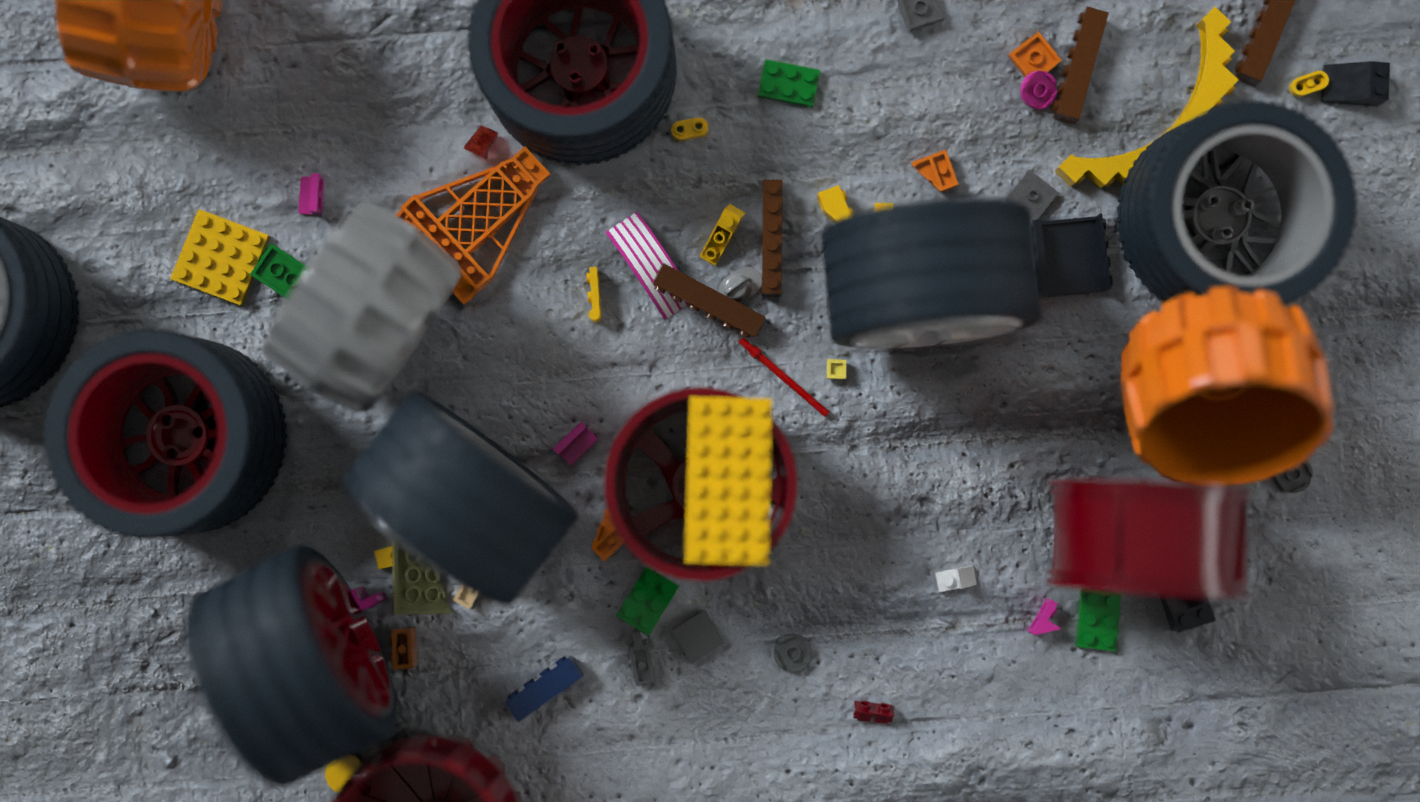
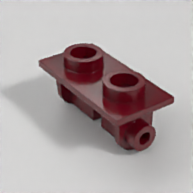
(864, 710)

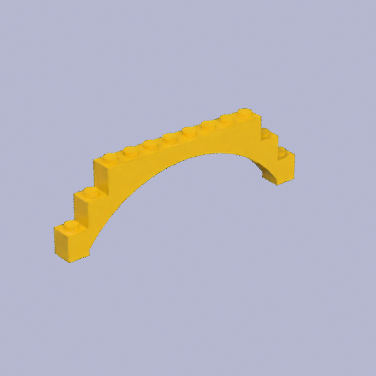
(1211, 85)

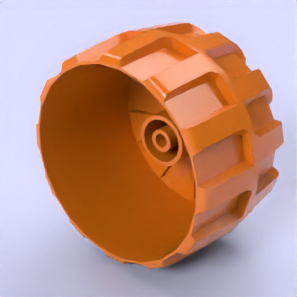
(140, 41)
(1225, 388)

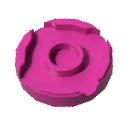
(1038, 89)

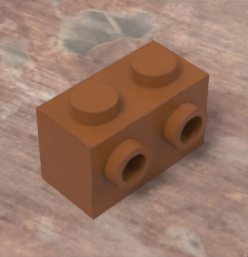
(403, 648)

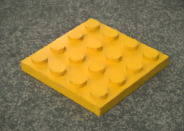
(220, 257)

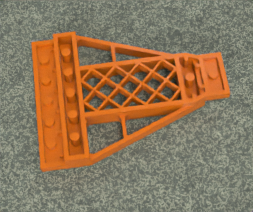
(521, 173)

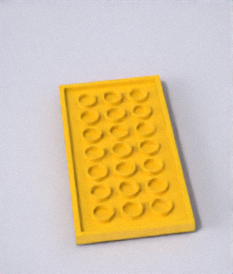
(728, 480)

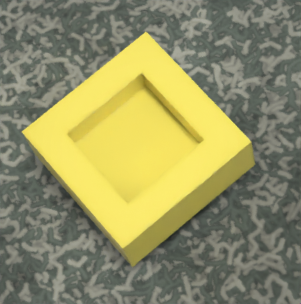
(836, 369)

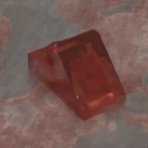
(481, 142)

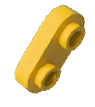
(1307, 83)
(690, 131)

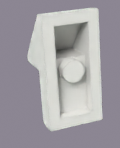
(955, 578)

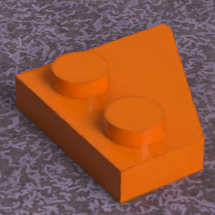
(937, 170)
(607, 539)

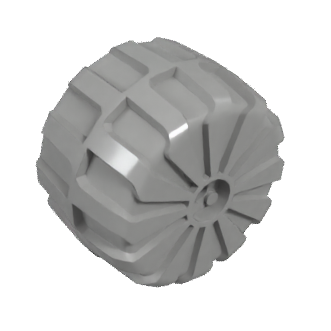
(361, 307)

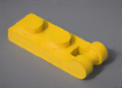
(594, 294)

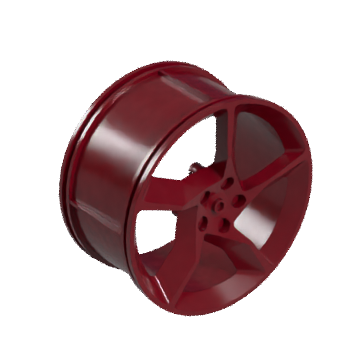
(634, 528)
(1150, 537)

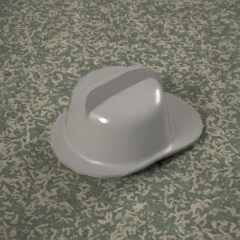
(741, 284)

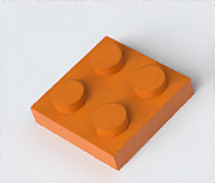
(1034, 55)

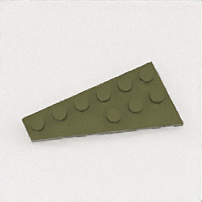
(415, 586)

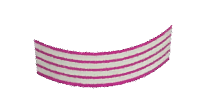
(644, 257)

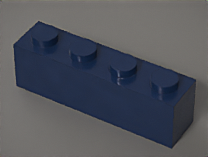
(544, 688)

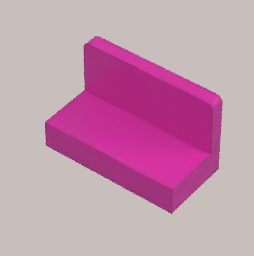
(311, 194)
(575, 443)
(363, 599)

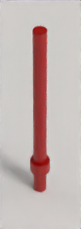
(755, 352)

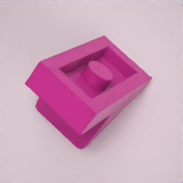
(1041, 623)

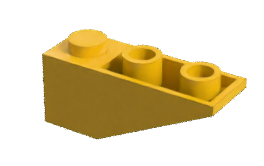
(834, 203)
(722, 234)

